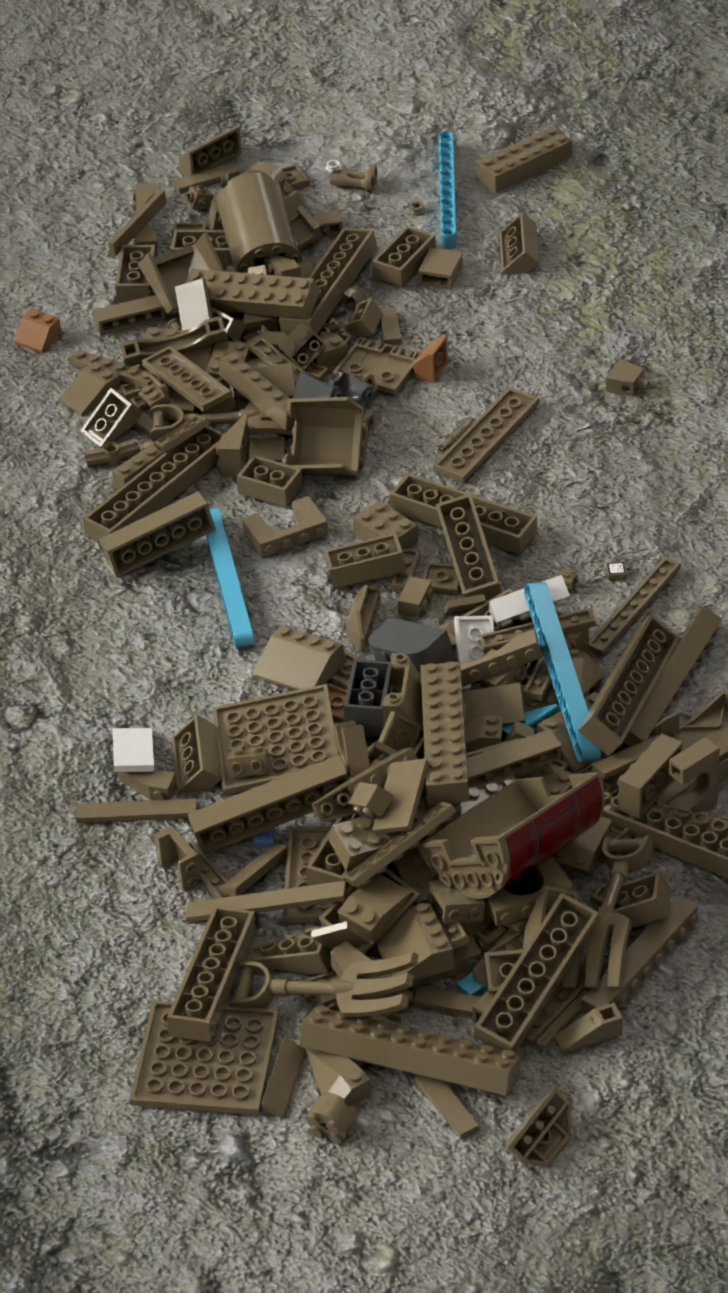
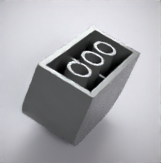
(418, 641)
(365, 695)

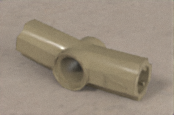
(112, 453)

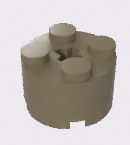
(331, 1117)

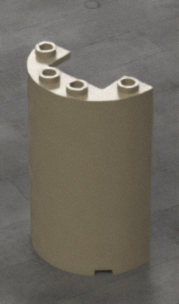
(255, 220)

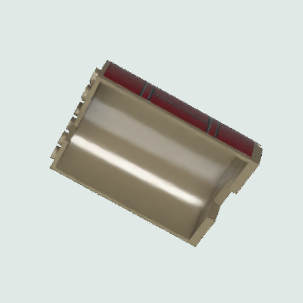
(512, 833)

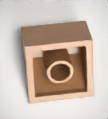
(38, 330)
(432, 360)

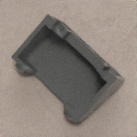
(343, 386)

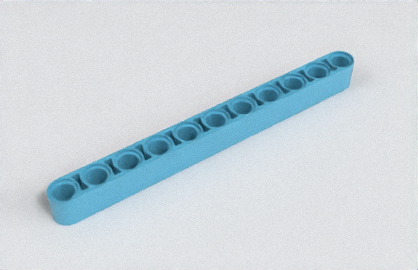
(447, 190)
(228, 583)
(560, 668)

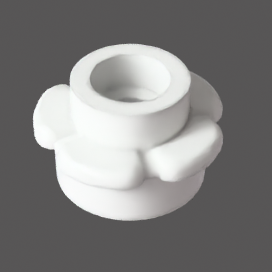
(332, 165)

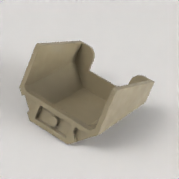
(173, 269)
(327, 436)

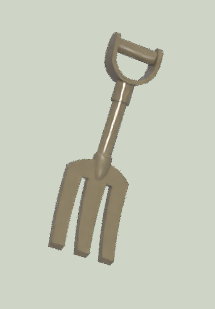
(257, 420)
(608, 919)
(345, 990)

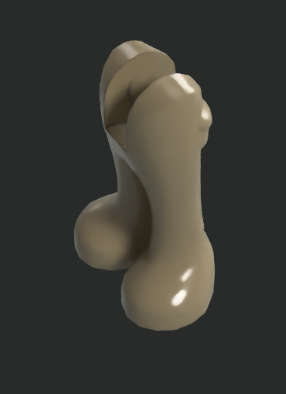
(364, 180)

